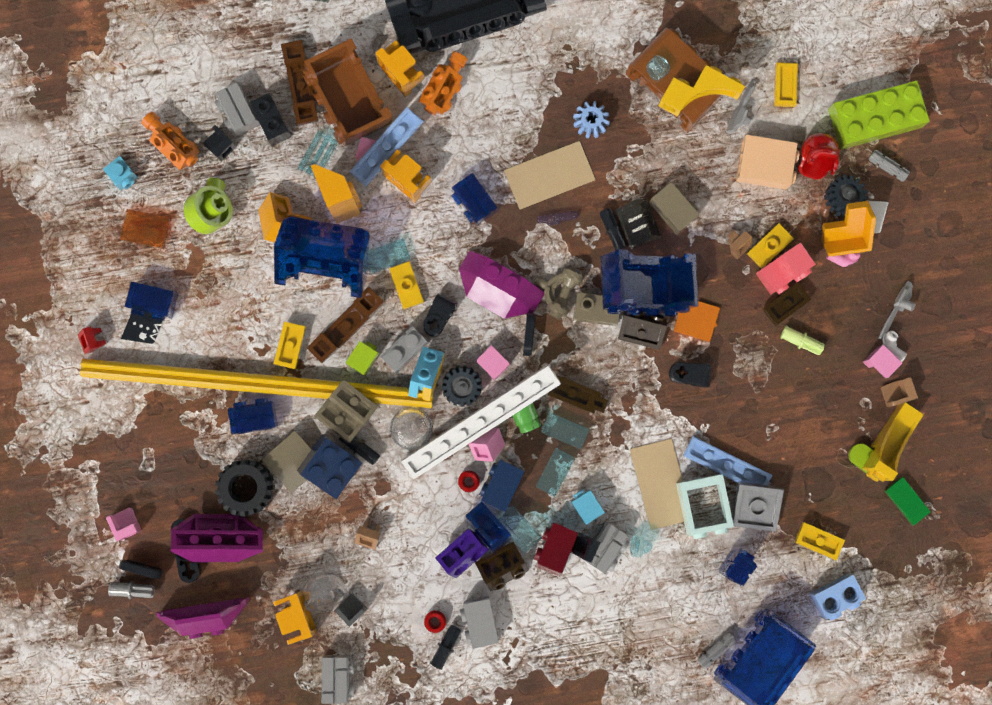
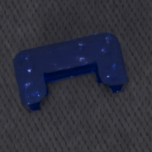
(323, 251)
(648, 283)
(766, 661)

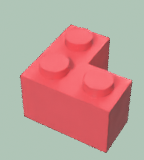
(791, 265)

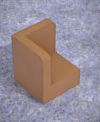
(899, 392)

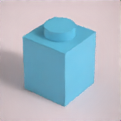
(586, 506)

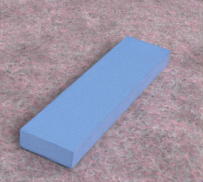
(391, 140)
(724, 463)

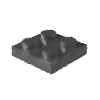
(757, 506)

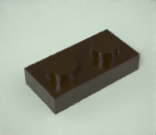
(786, 304)

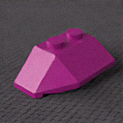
(498, 287)
(216, 538)
(203, 618)

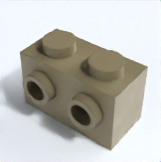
(674, 207)
(590, 309)

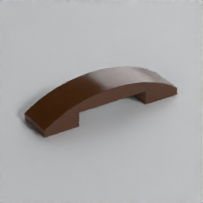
(302, 95)
(346, 325)

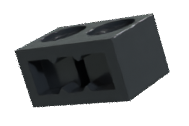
(270, 119)

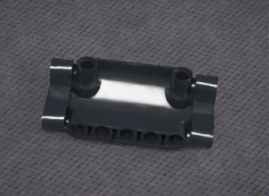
(445, 23)

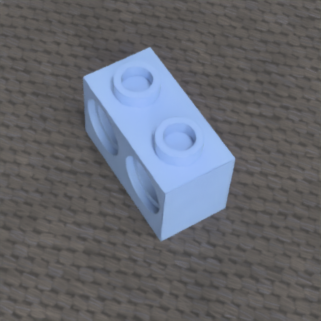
(836, 591)

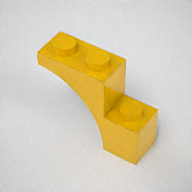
(710, 82)

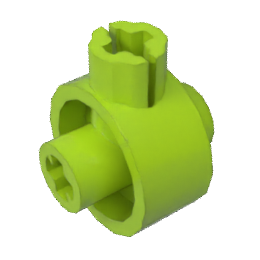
(208, 207)

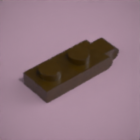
(579, 396)

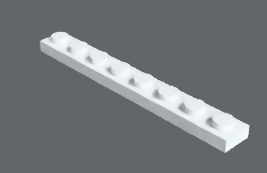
(481, 421)

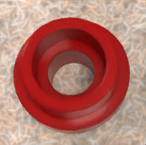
(461, 481)
(435, 628)

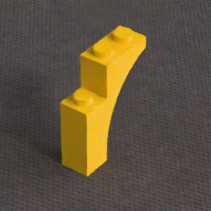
(890, 443)

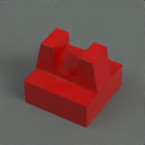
(88, 340)

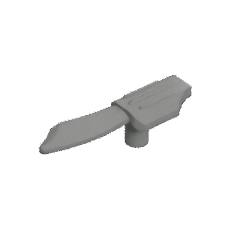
(739, 116)
(901, 302)

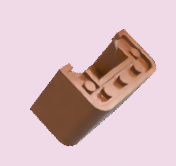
(683, 64)
(346, 93)

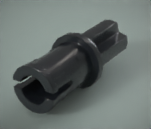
(613, 229)
(362, 450)
(445, 647)

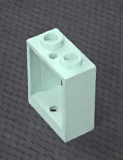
(720, 528)

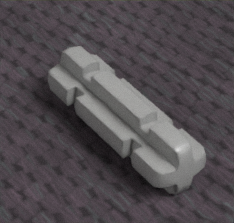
(889, 165)
(716, 650)

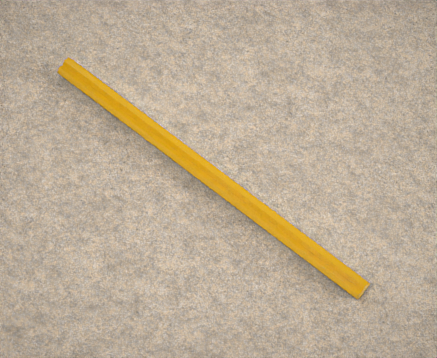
(243, 382)

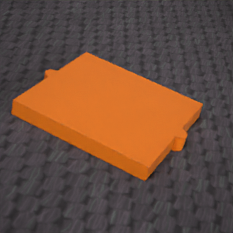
(698, 322)

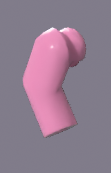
(844, 260)

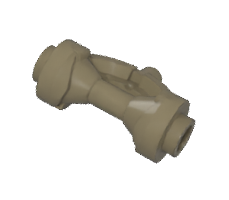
(569, 278)

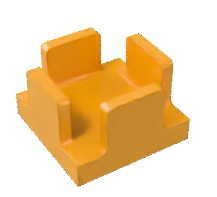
(399, 68)
(405, 175)
(295, 618)

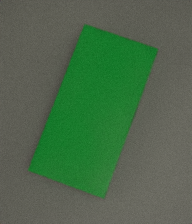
(907, 501)

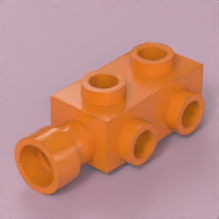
(443, 85)
(171, 142)

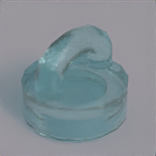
(658, 68)
(637, 546)

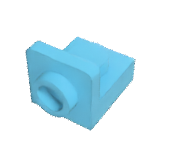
(120, 173)

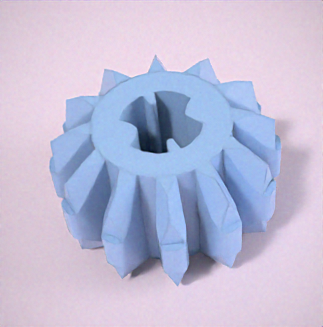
(600, 119)

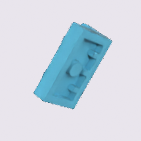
(425, 370)

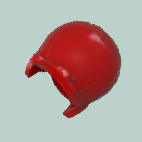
(819, 156)

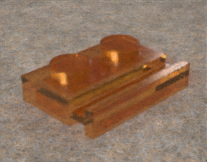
(145, 229)

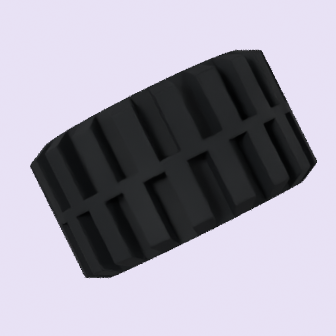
(226, 482)

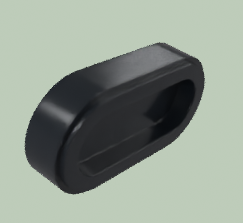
(529, 334)
(141, 569)

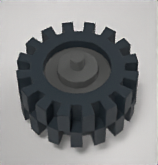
(844, 191)
(461, 385)

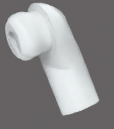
(889, 341)

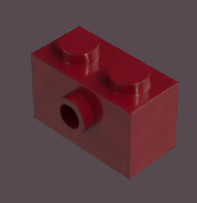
(556, 549)

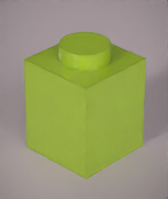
(363, 357)

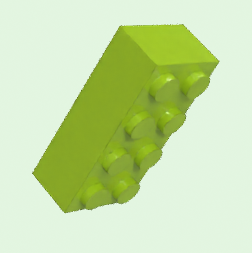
(878, 115)

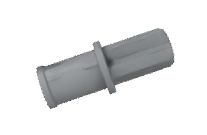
(130, 590)

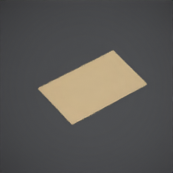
(549, 175)
(657, 478)

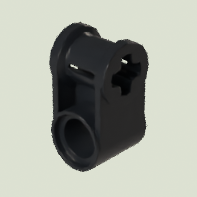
(441, 312)
(694, 374)

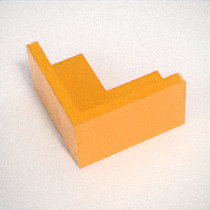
(272, 213)
(852, 234)

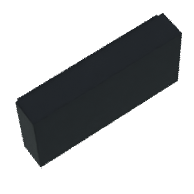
(585, 547)

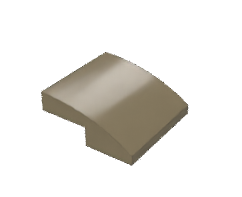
(346, 411)
(286, 459)

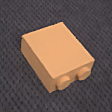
(767, 162)

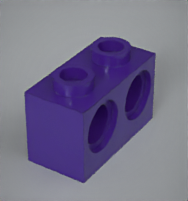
(462, 553)

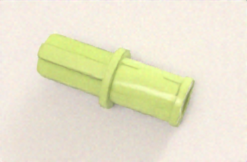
(802, 340)

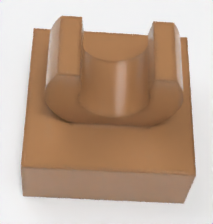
(739, 244)
(368, 537)

